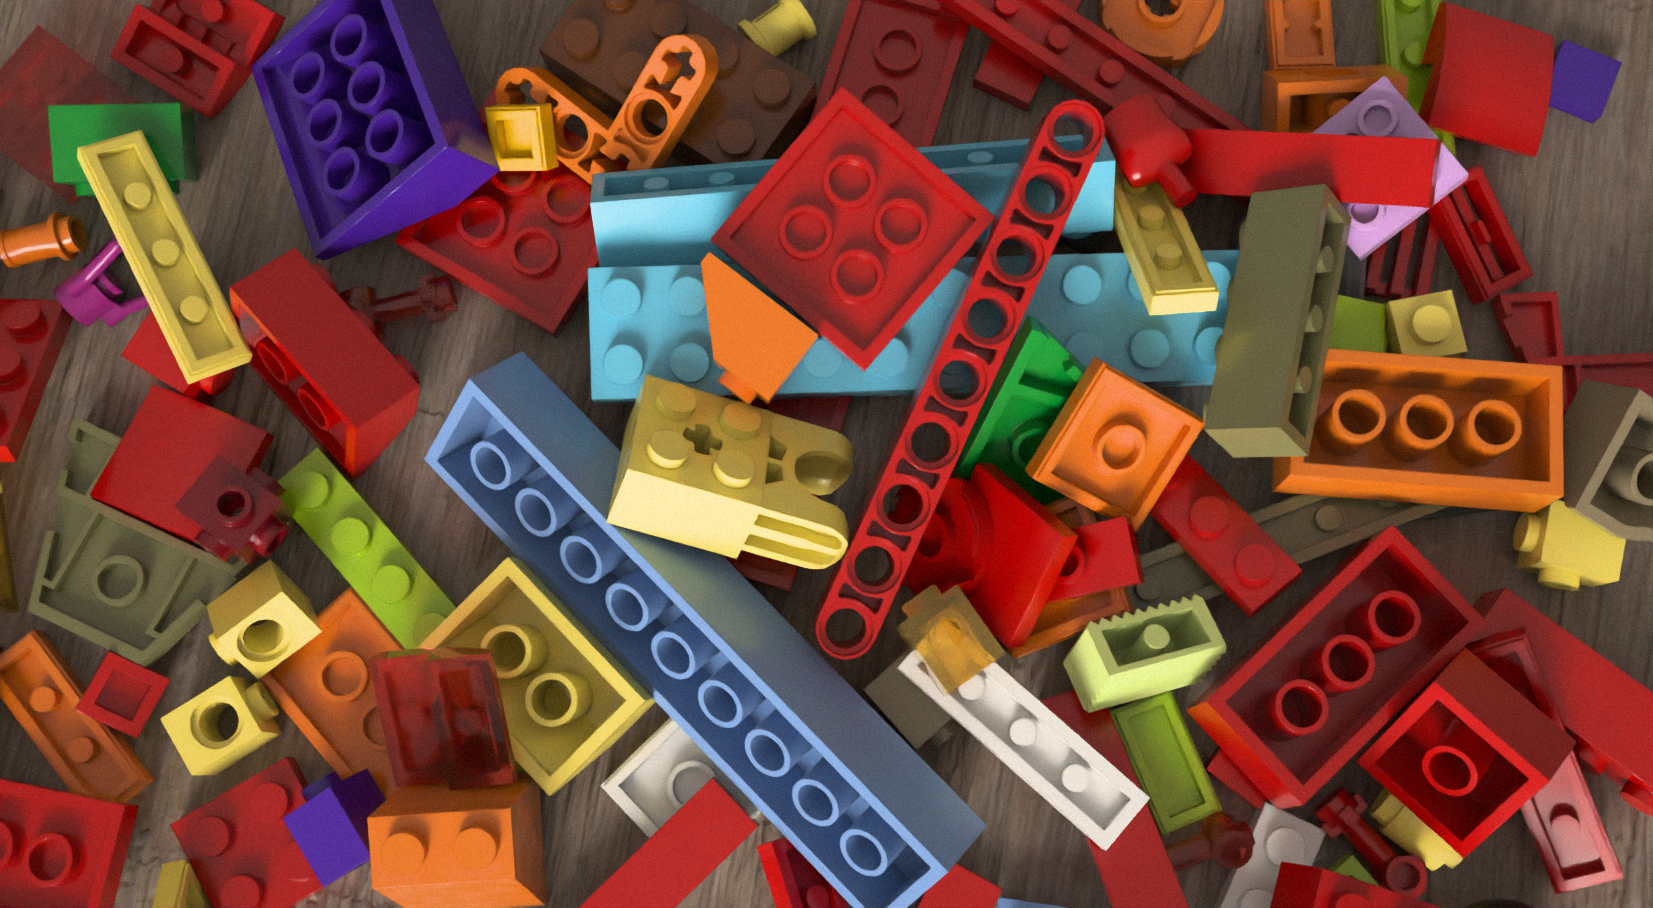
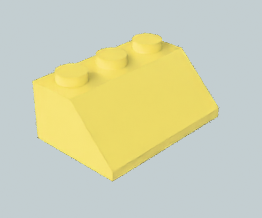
(555, 679)

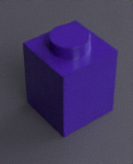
(334, 823)

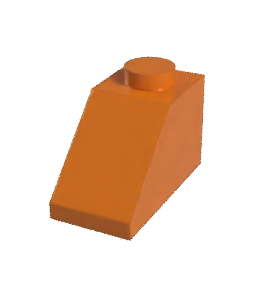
(751, 334)

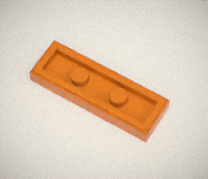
(82, 751)

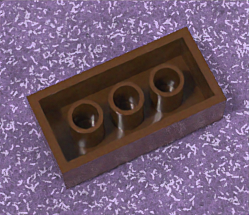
(748, 112)

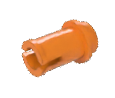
(56, 237)

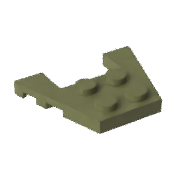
(116, 574)

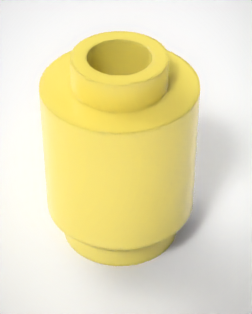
(1411, 832)

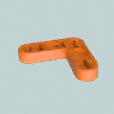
(625, 134)

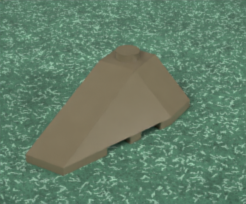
(1610, 459)

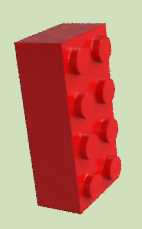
(1336, 668)

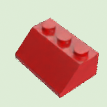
(324, 361)

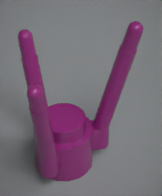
(95, 290)

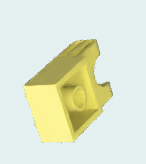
(730, 477)

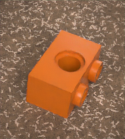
(1309, 97)

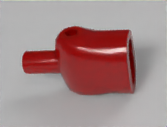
(1150, 147)

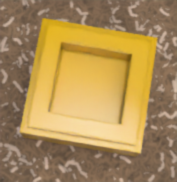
(522, 136)

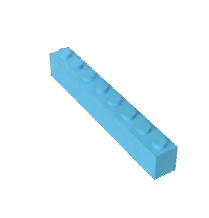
(675, 211)

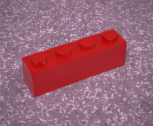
(1596, 700)

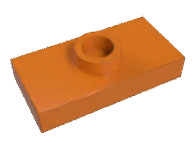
(1299, 34)

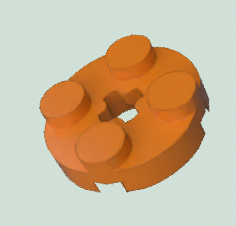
(1165, 39)

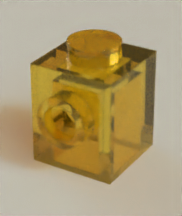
(948, 637)

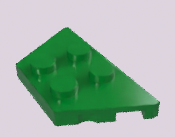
(1022, 408)

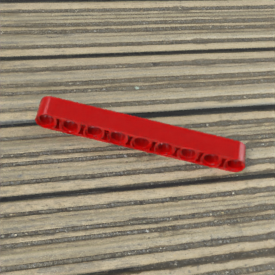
(983, 356)

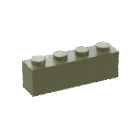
(1278, 323)

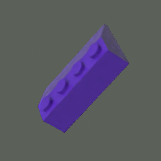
(371, 120)

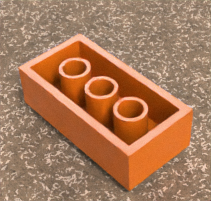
(1433, 433)

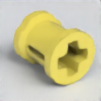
(779, 27)

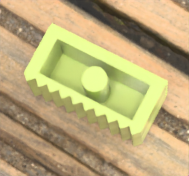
(1144, 653)

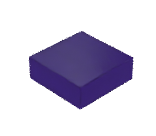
(1582, 81)

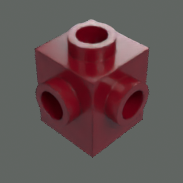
(236, 512)

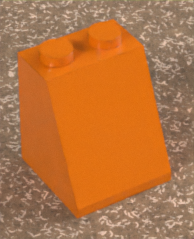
(460, 846)

